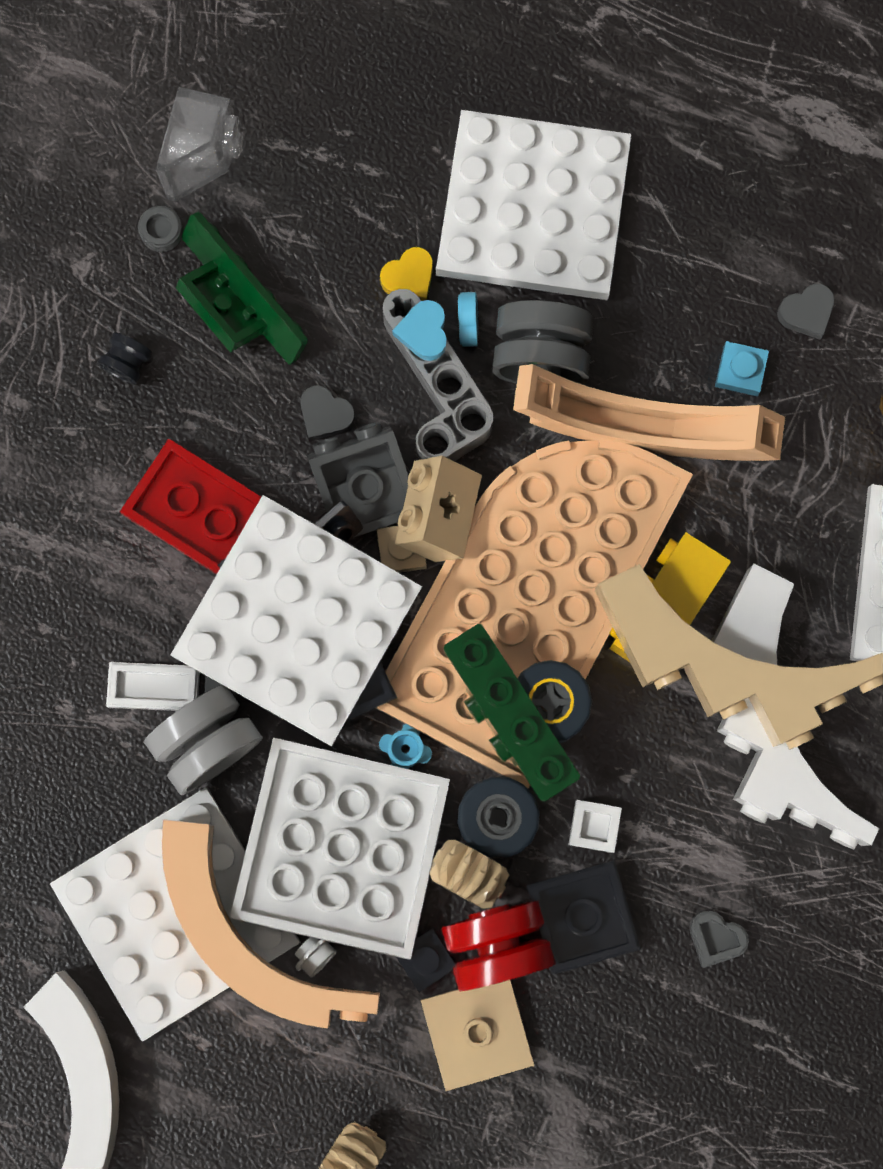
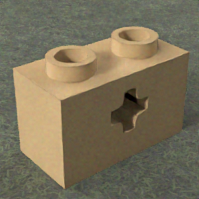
(438, 509)

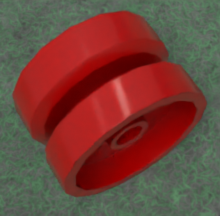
(500, 953)

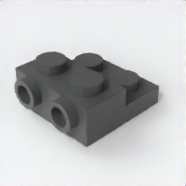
(363, 474)

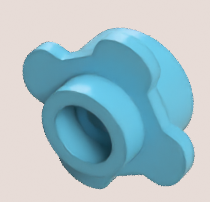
(407, 736)

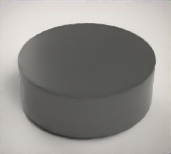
(160, 228)

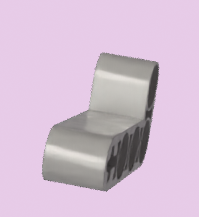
(451, 406)

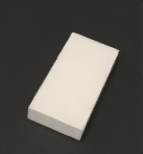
(151, 686)

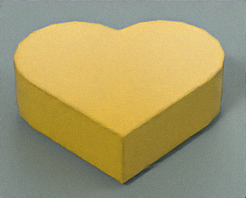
(410, 273)

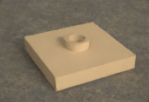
(476, 1034)

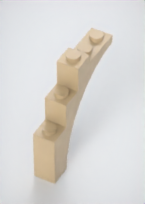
(663, 644)

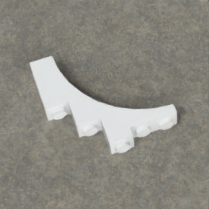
(776, 774)

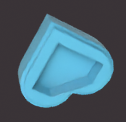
(468, 319)
(423, 331)

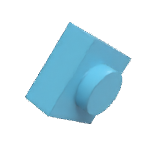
(741, 368)

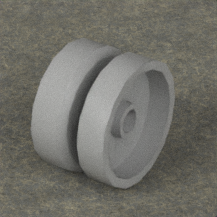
(203, 739)

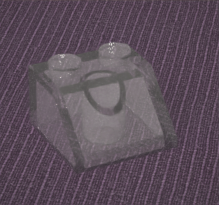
(197, 142)

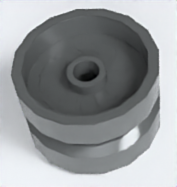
(545, 336)

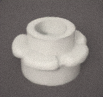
(314, 955)

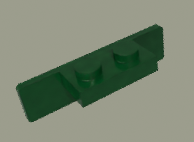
(232, 297)
(510, 714)

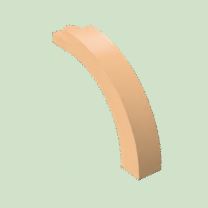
(655, 426)
(212, 934)

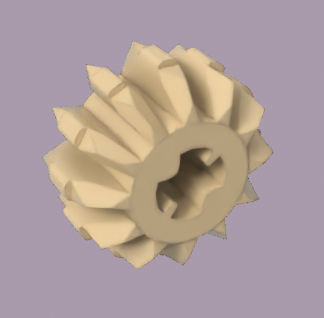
(469, 874)
(355, 1149)

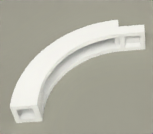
(89, 1068)

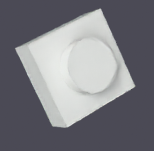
(594, 826)

